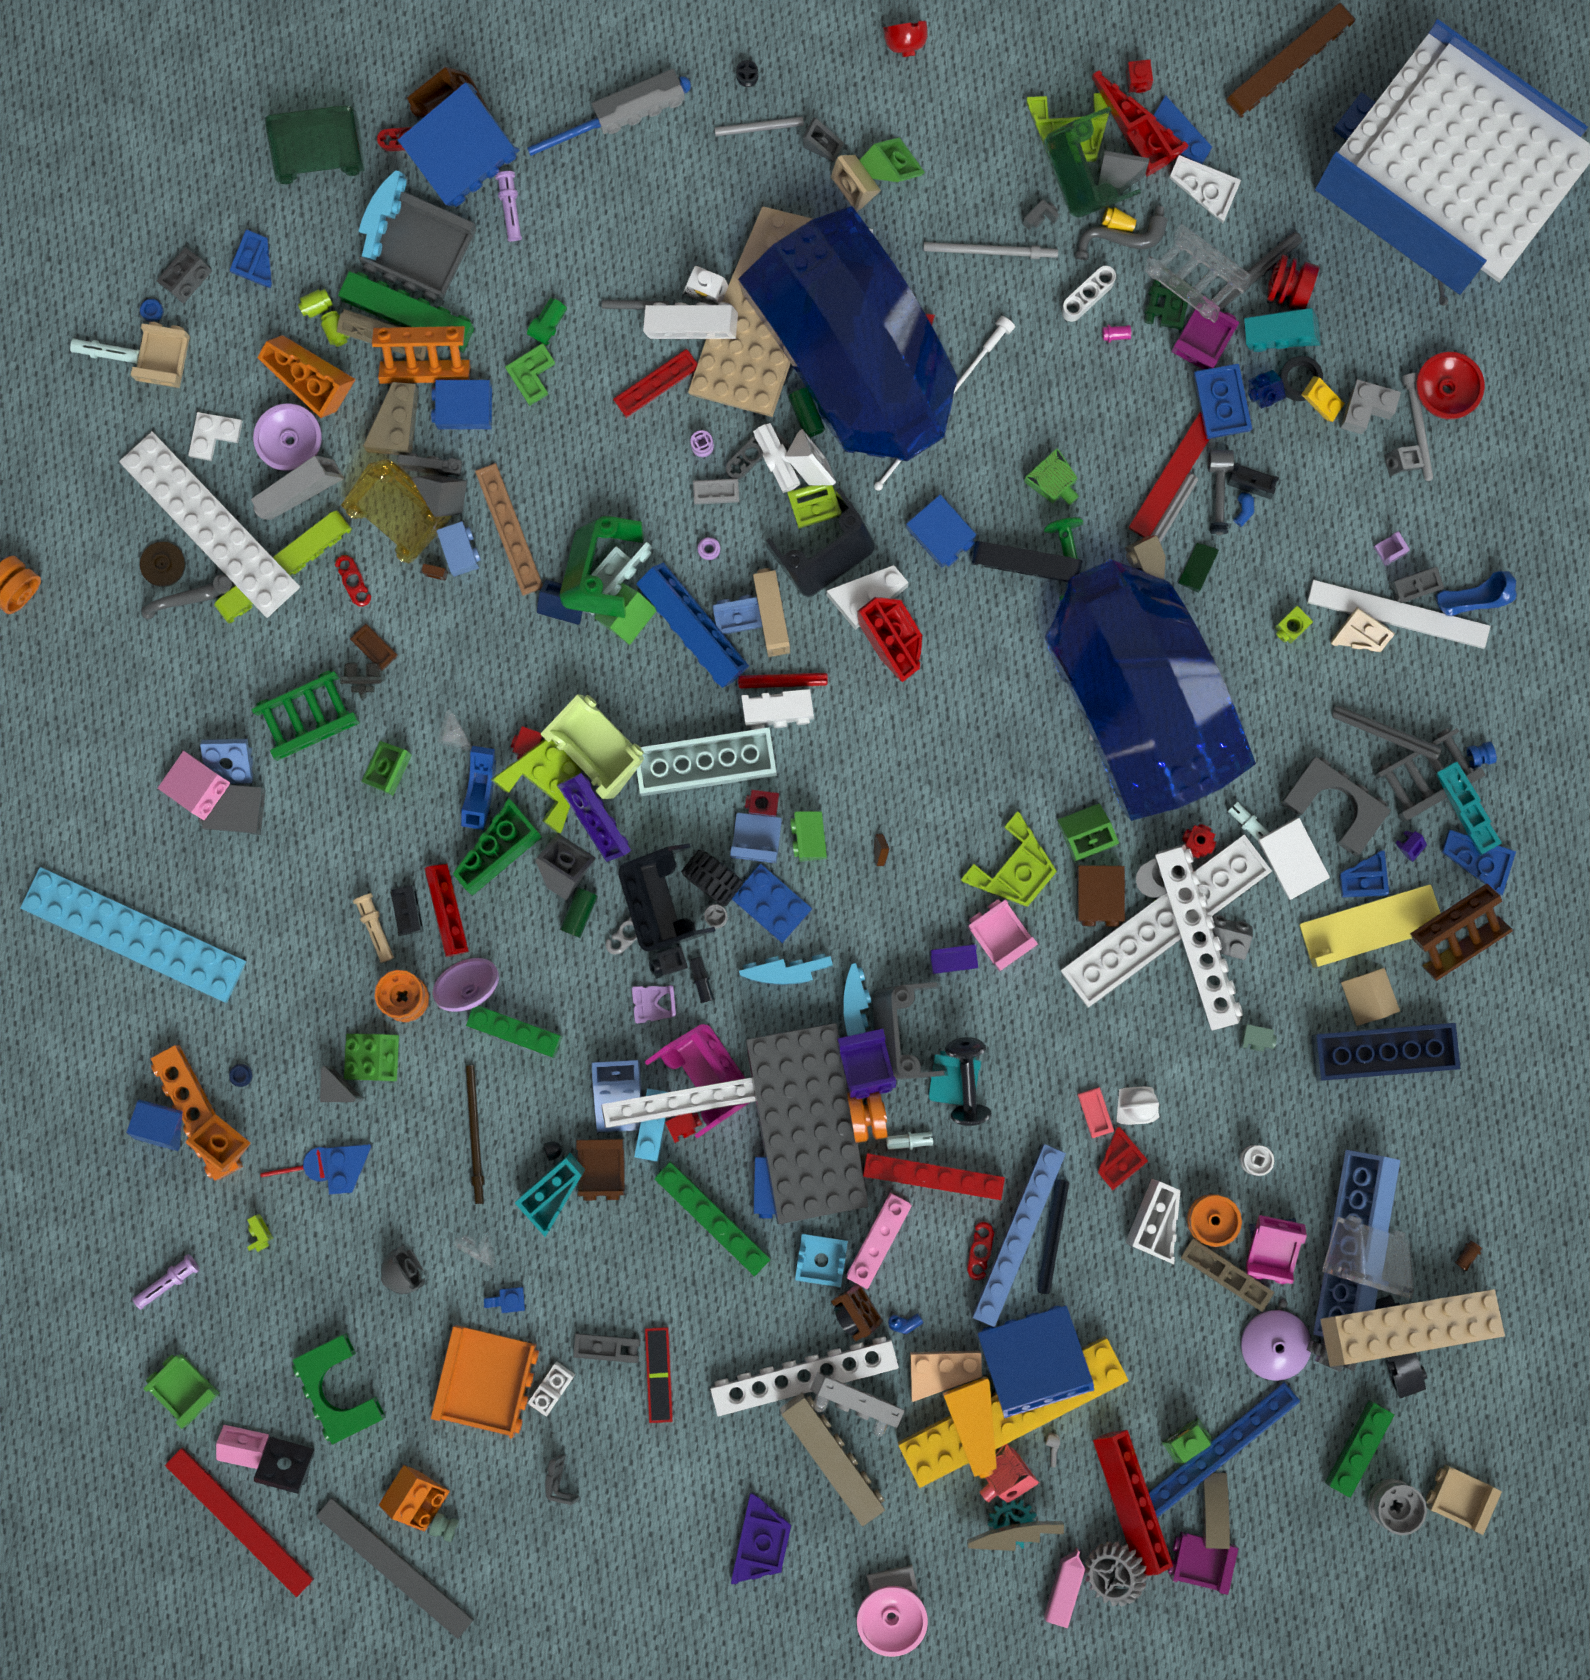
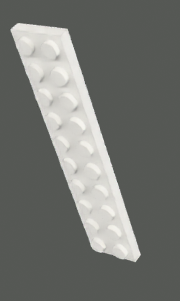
(209, 524)
(1156, 927)

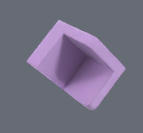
(1391, 548)

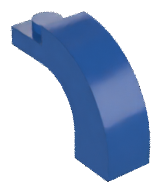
(480, 788)

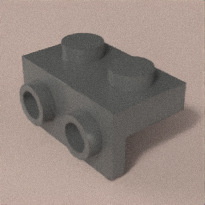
(1234, 936)

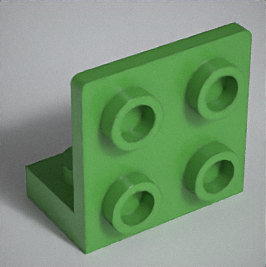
(371, 1057)

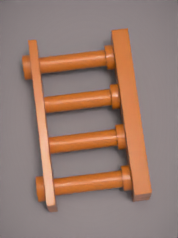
(421, 371)

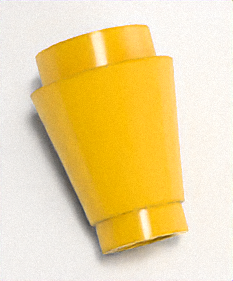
(1118, 220)

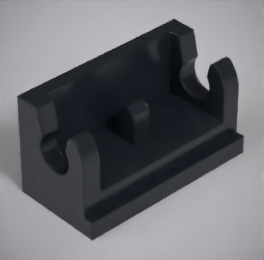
(1253, 481)
(406, 910)

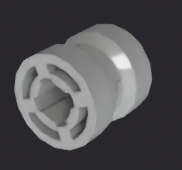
(713, 915)

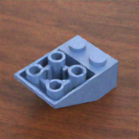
(615, 1083)

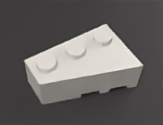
(855, 594)
(778, 709)
(1156, 1221)

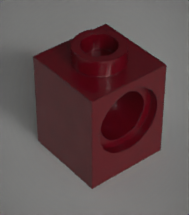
(770, 810)

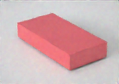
(1095, 1112)

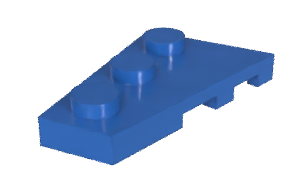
(1172, 118)

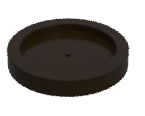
(172, 567)

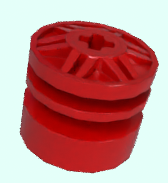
(1292, 282)

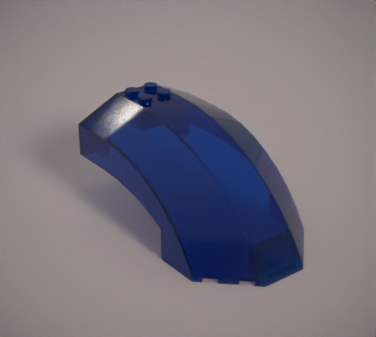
(854, 336)
(1146, 689)

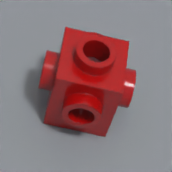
(1190, 836)

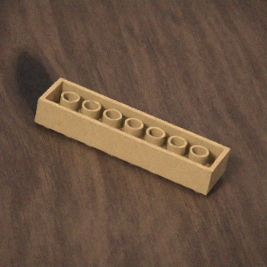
(1412, 1328)

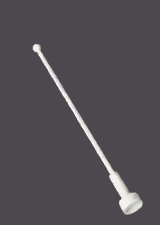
(1004, 326)

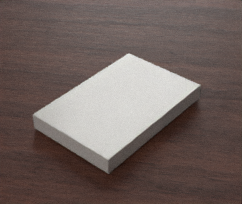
(1293, 858)

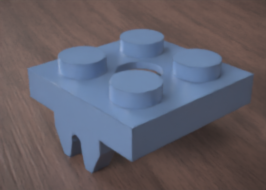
(235, 750)

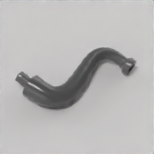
(1152, 237)
(207, 592)

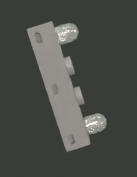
(858, 1400)

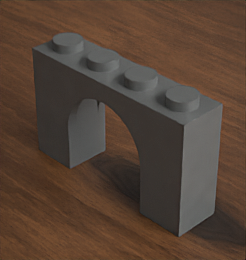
(1368, 811)

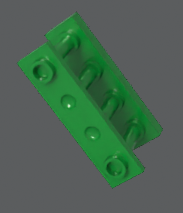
(303, 737)

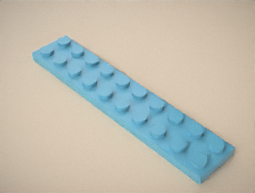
(133, 934)

